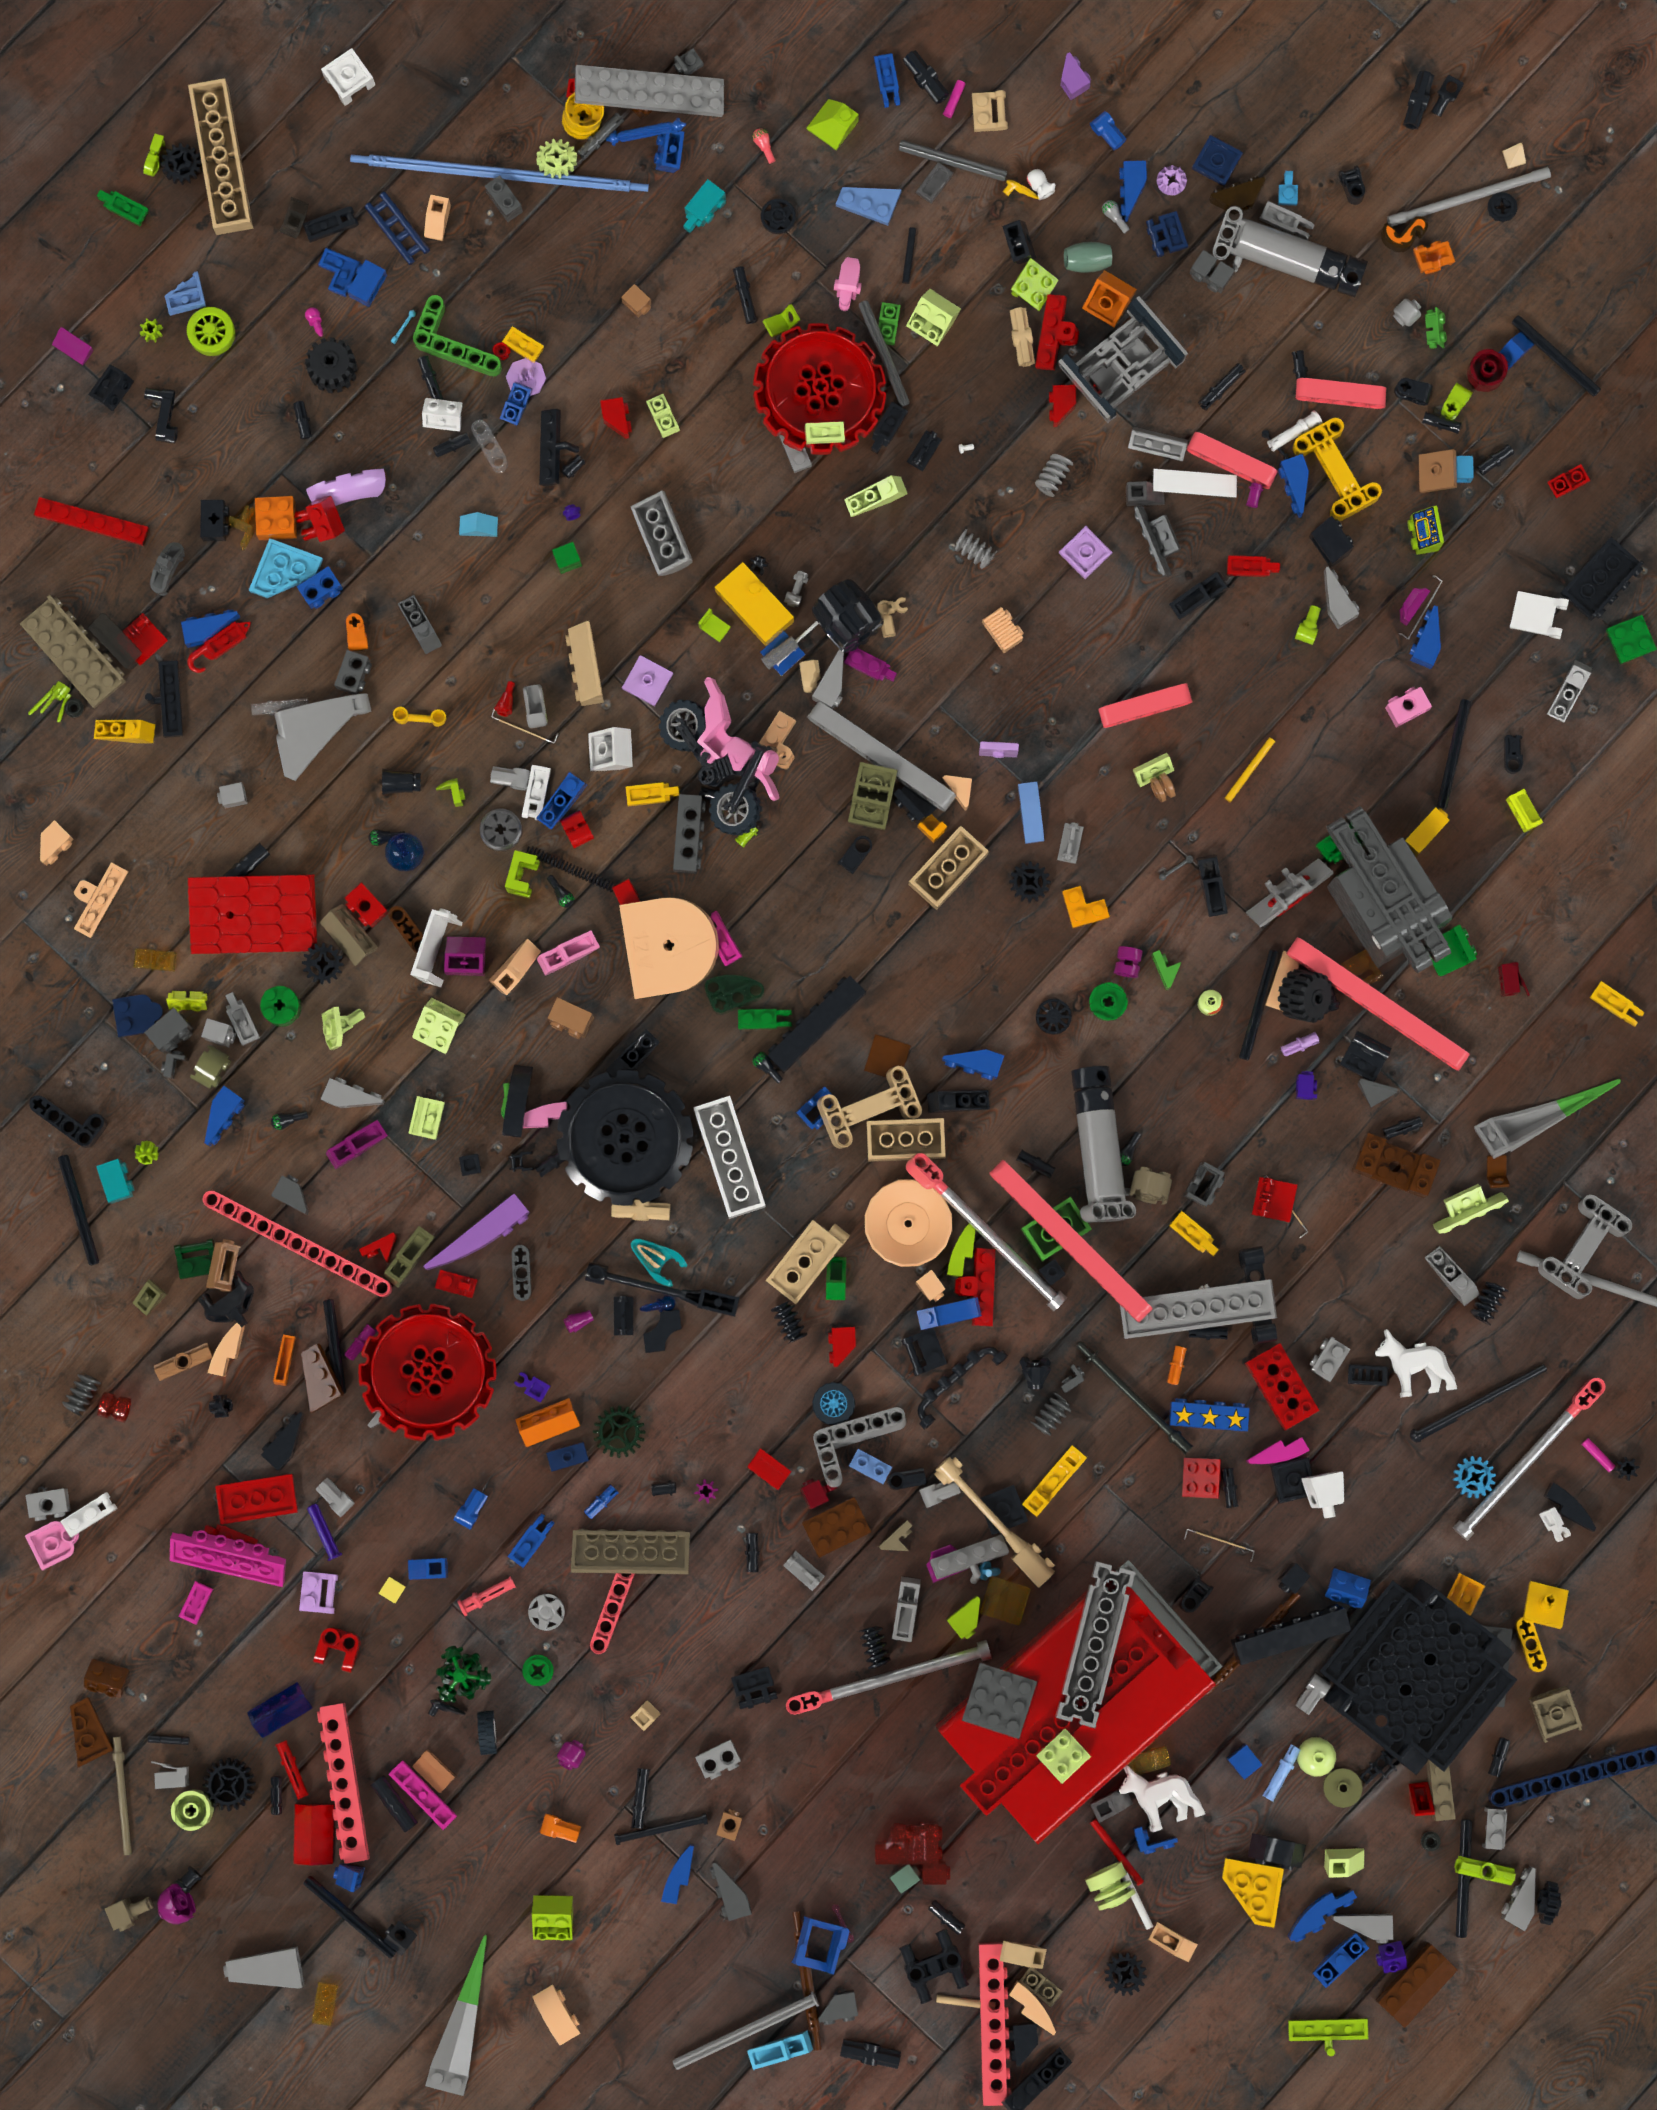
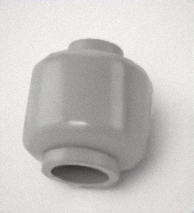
(1407, 312)

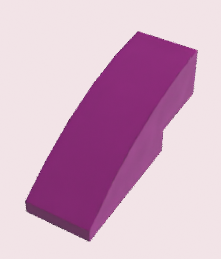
(356, 1144)

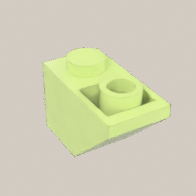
(1343, 1861)

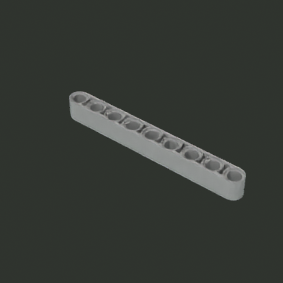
(881, 756)

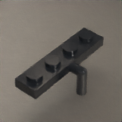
(551, 446)
(169, 699)

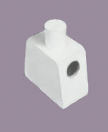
(1325, 1491)

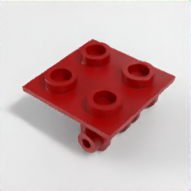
(145, 637)
(1274, 1199)
(1201, 1478)

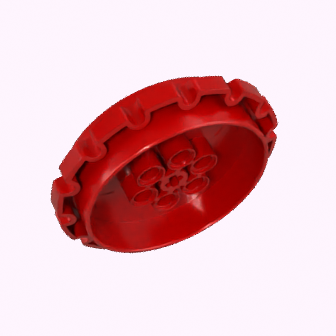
(809, 352)
(422, 1411)

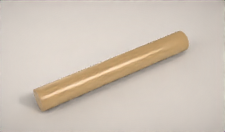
(961, 2001)

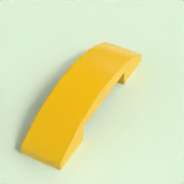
(1054, 1480)

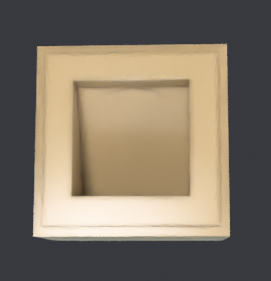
(645, 1715)

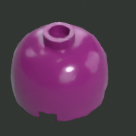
(175, 1905)

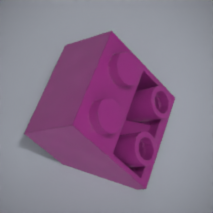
(465, 956)

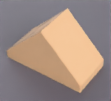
(960, 787)

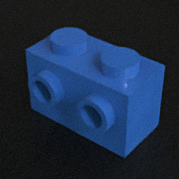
(669, 151)

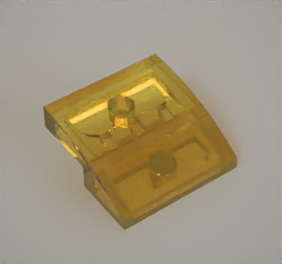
(1005, 1600)

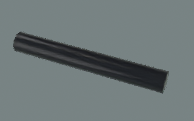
(909, 255)

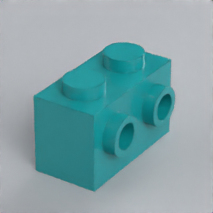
(115, 1181)

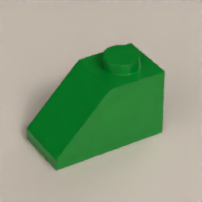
(836, 1279)

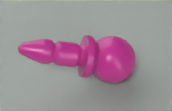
(313, 316)

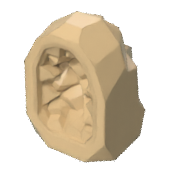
(810, 675)

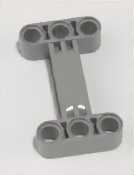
(1585, 1246)

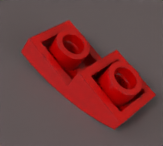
(1568, 481)
(626, 892)

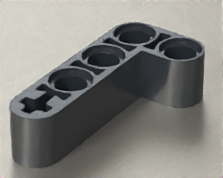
(64, 1119)

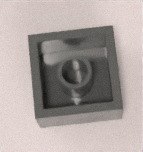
(169, 1031)

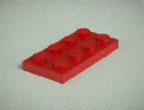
(256, 1499)

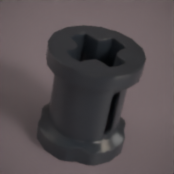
(189, 1879)

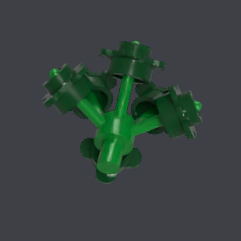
(449, 1673)

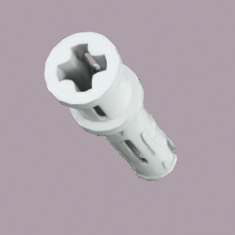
(1302, 426)

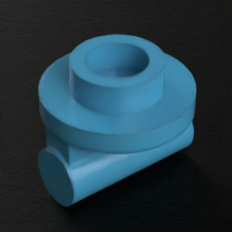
(986, 1570)

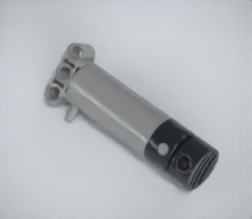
(1288, 254)
(1100, 1147)

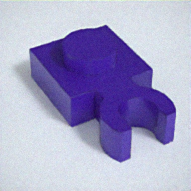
(535, 1388)

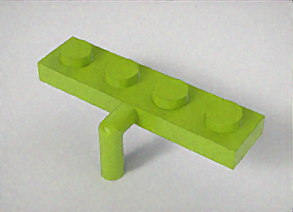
(1328, 2030)

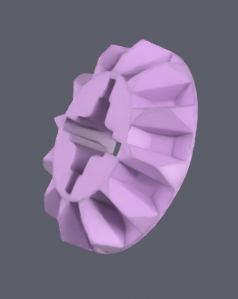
(1173, 188)

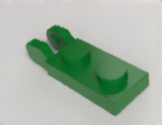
(762, 1019)

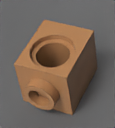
(636, 301)
(729, 1833)

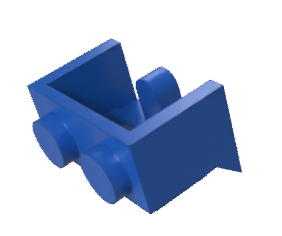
(809, 1105)

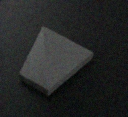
(1375, 1092)

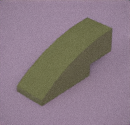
(408, 1256)

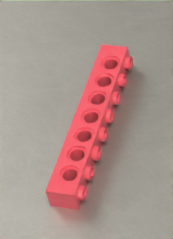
(358, 1831)
(993, 2096)

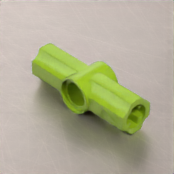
(1475, 1869)

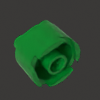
(287, 1014)

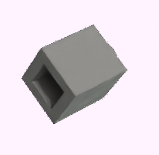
(232, 795)

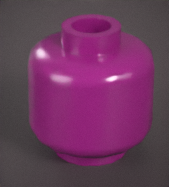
(571, 1755)

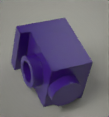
(1305, 1086)

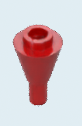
(505, 704)

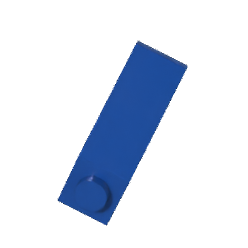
(349, 1876)

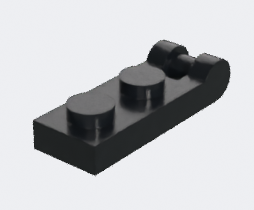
(330, 224)

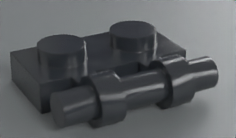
(752, 1682)

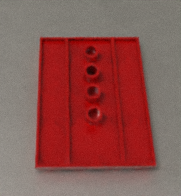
(252, 914)

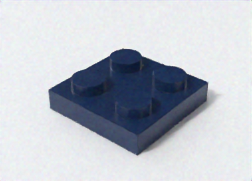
(1217, 160)

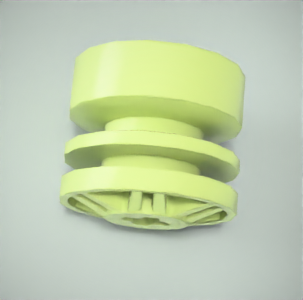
(1110, 1886)

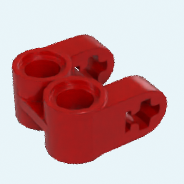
(339, 1644)

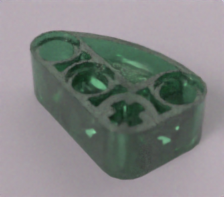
(728, 987)

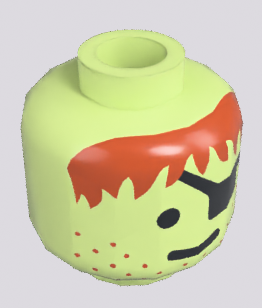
(1205, 1007)

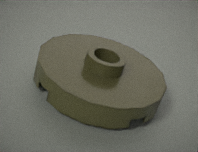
(1332, 1787)

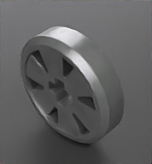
(491, 822)

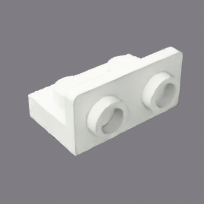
(442, 414)

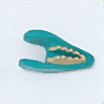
(654, 1257)

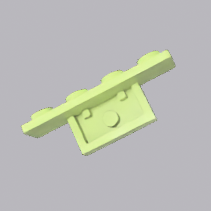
(1466, 1206)

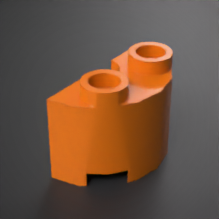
(1434, 257)

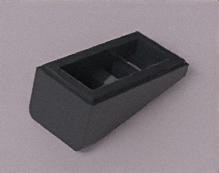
(1385, 1375)

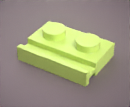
(426, 1118)

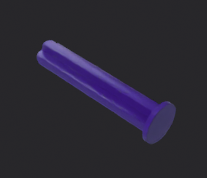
(324, 1532)

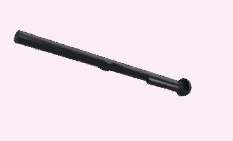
(1443, 1422)

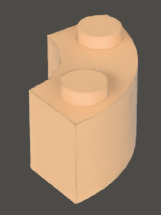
(556, 2015)

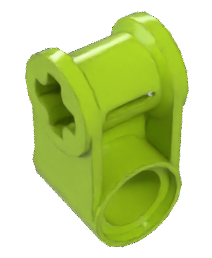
(1456, 400)

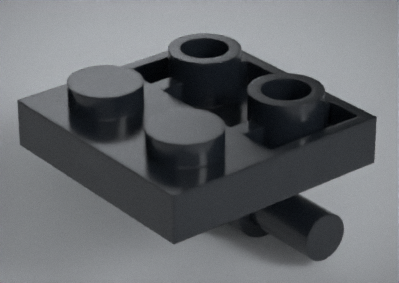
(1365, 1056)

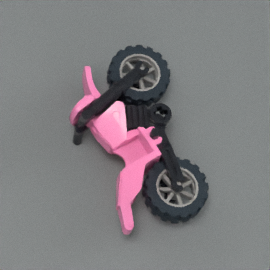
(722, 759)

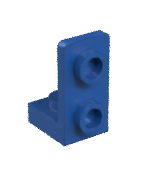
(1142, 1836)

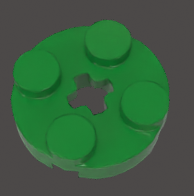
(1102, 992)

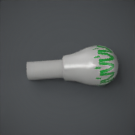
(1112, 211)

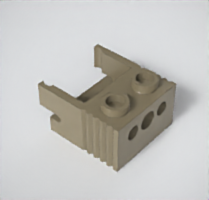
(1555, 1712)

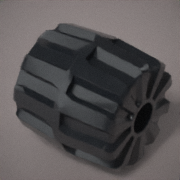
(847, 615)

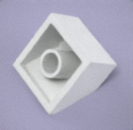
(610, 749)

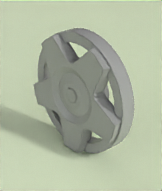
(546, 1612)

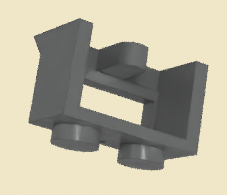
(1216, 1182)

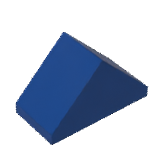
(1516, 348)

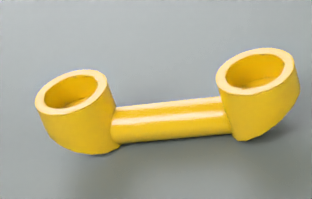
(437, 717)

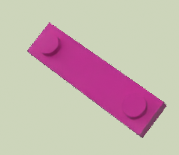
(422, 1795)

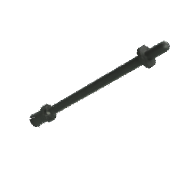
(1173, 1435)

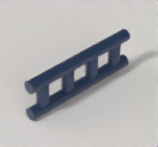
(385, 226)

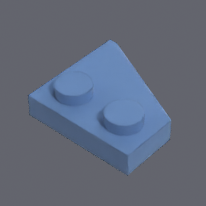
(186, 296)

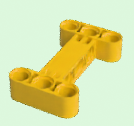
(1337, 469)

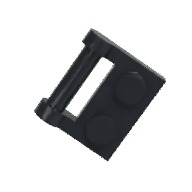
(930, 1349)

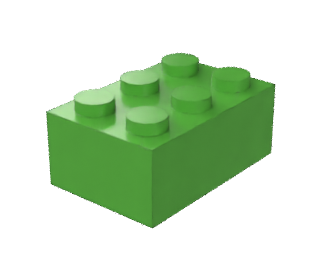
(1043, 1242)

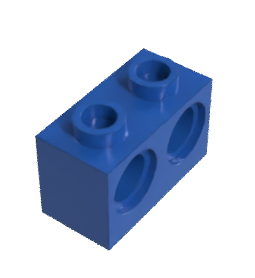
(316, 583)

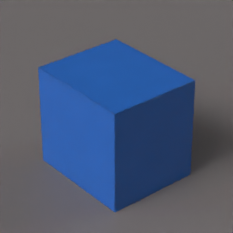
(1244, 1761)

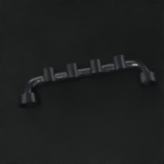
(945, 1382)

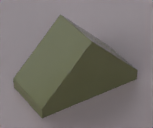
(149, 1297)

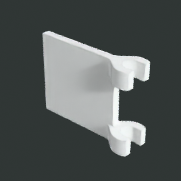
(1536, 614)

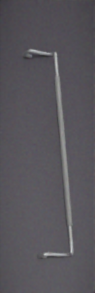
(1425, 609)

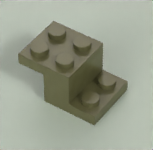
(872, 796)

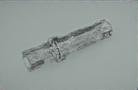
(273, 707)

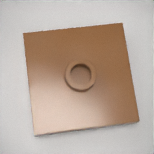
(1437, 471)

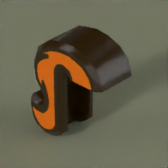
(1405, 240)

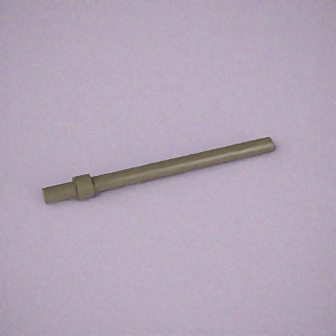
(118, 1757)

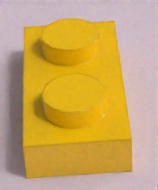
(523, 344)

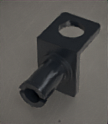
(1445, 96)

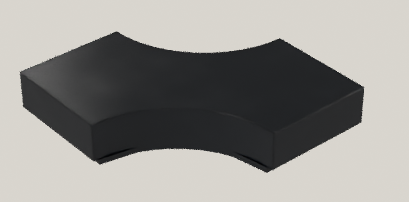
(668, 1324)

